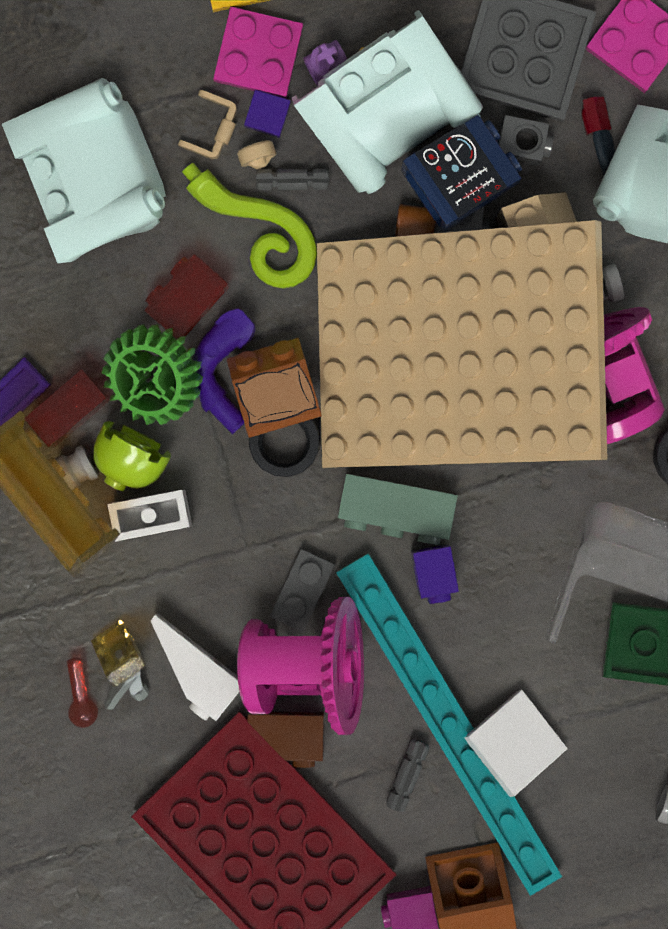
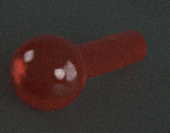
(82, 711)

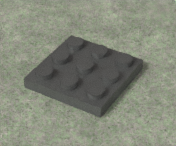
(528, 54)

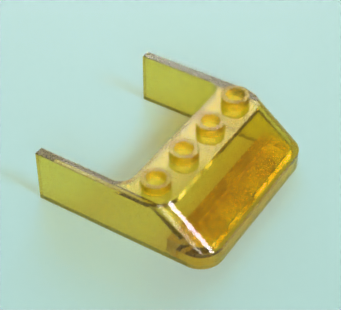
(48, 502)

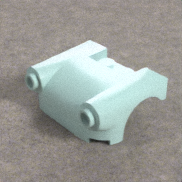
(387, 102)
(88, 168)
(637, 177)

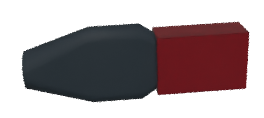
(597, 123)

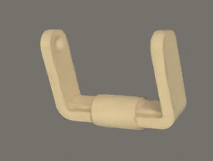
(224, 132)

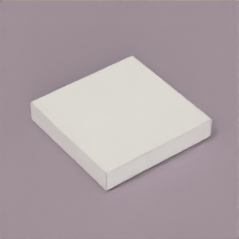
(515, 743)

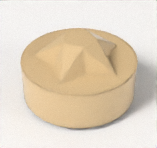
(257, 154)

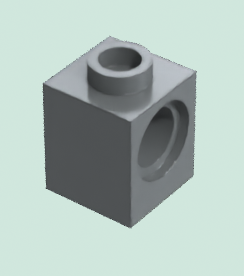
(513, 126)

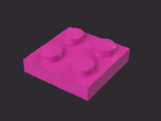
(633, 42)
(258, 52)

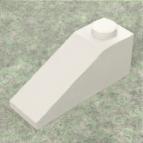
(201, 676)

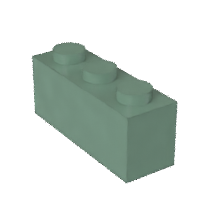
(397, 509)

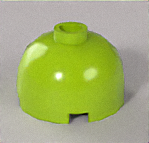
(128, 457)

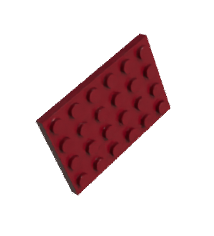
(262, 837)

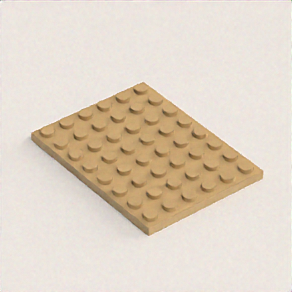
(463, 347)

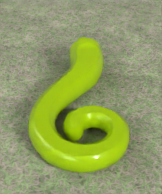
(218, 198)

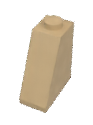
(537, 211)

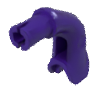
(229, 332)

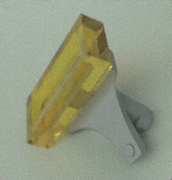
(120, 663)

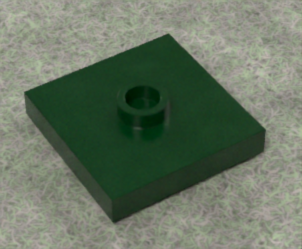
(637, 644)

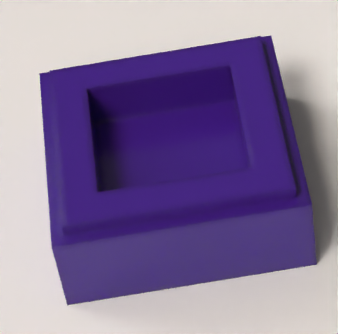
(267, 113)

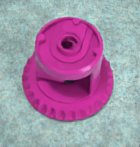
(629, 375)
(306, 666)

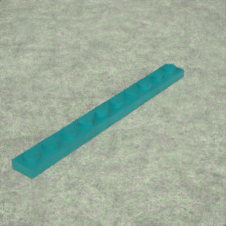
(447, 722)

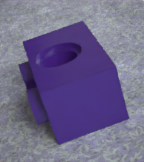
(435, 573)

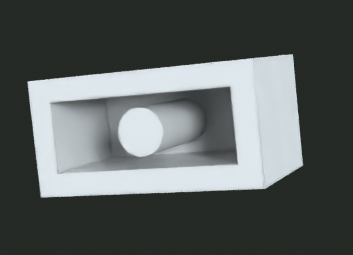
(150, 515)

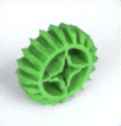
(130, 369)

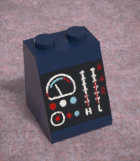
(461, 172)

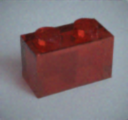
(186, 296)
(67, 409)

